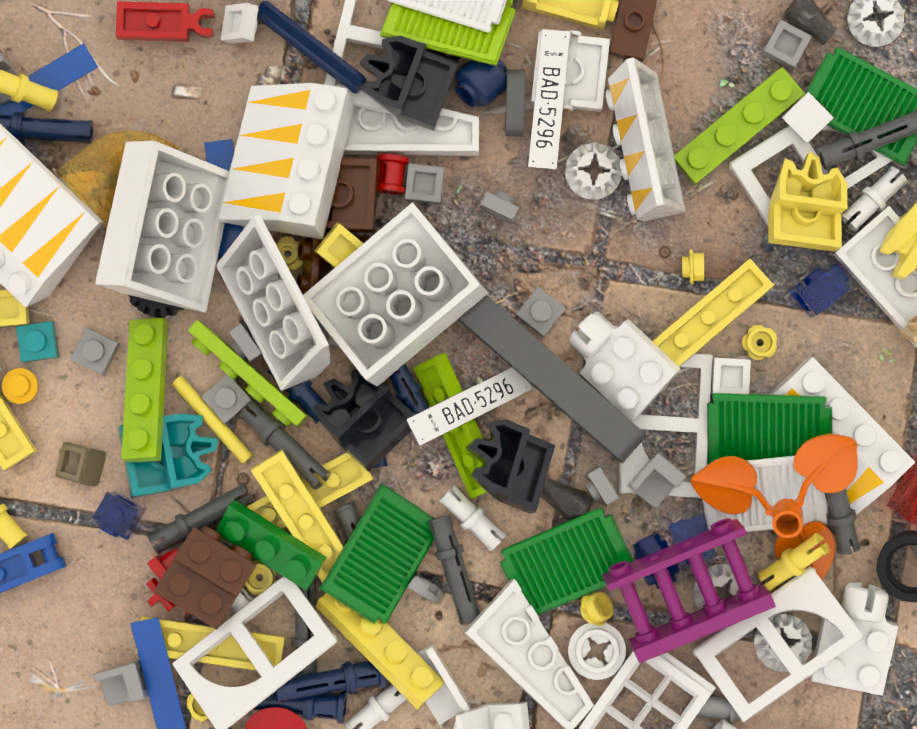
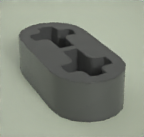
(515, 102)

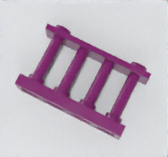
(716, 612)

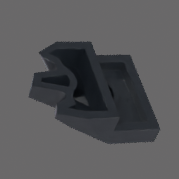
(410, 80)
(364, 419)
(512, 465)

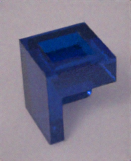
(688, 528)

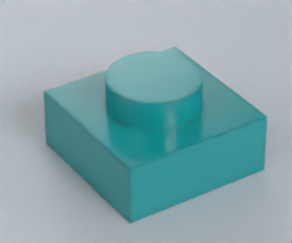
(37, 341)

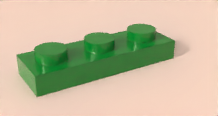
(270, 545)

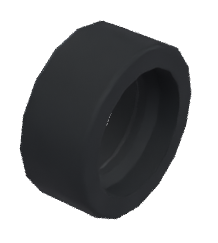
(884, 570)

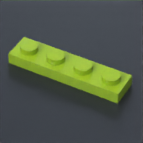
(738, 126)
(234, 365)
(439, 385)
(145, 390)

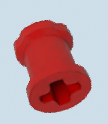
(391, 173)

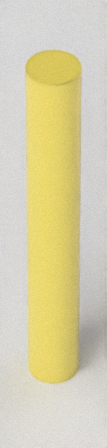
(212, 420)

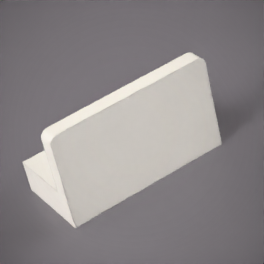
(449, 698)

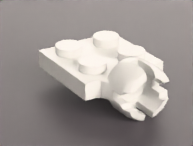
(622, 363)
(867, 662)

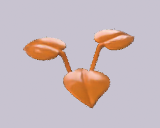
(825, 460)

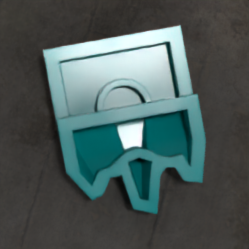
(179, 461)

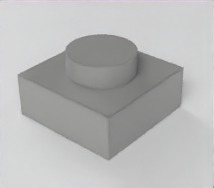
(786, 44)
(424, 184)
(500, 206)
(540, 311)
(244, 343)
(95, 351)
(226, 398)
(600, 487)

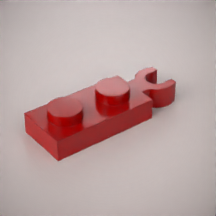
(160, 21)

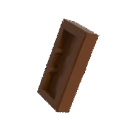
(632, 28)

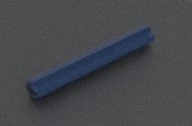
(311, 47)

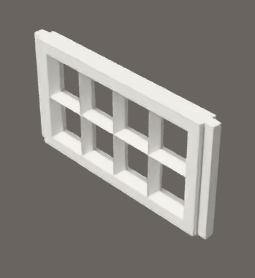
(673, 671)

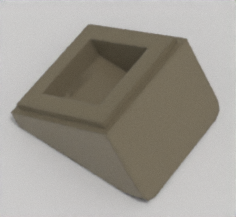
(80, 464)

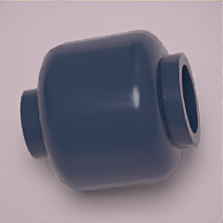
(480, 83)

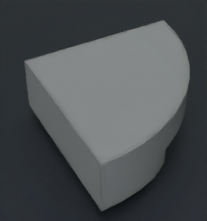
(426, 589)

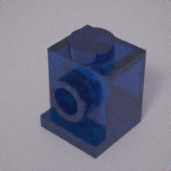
(821, 289)
(118, 515)

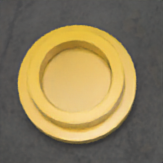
(20, 386)

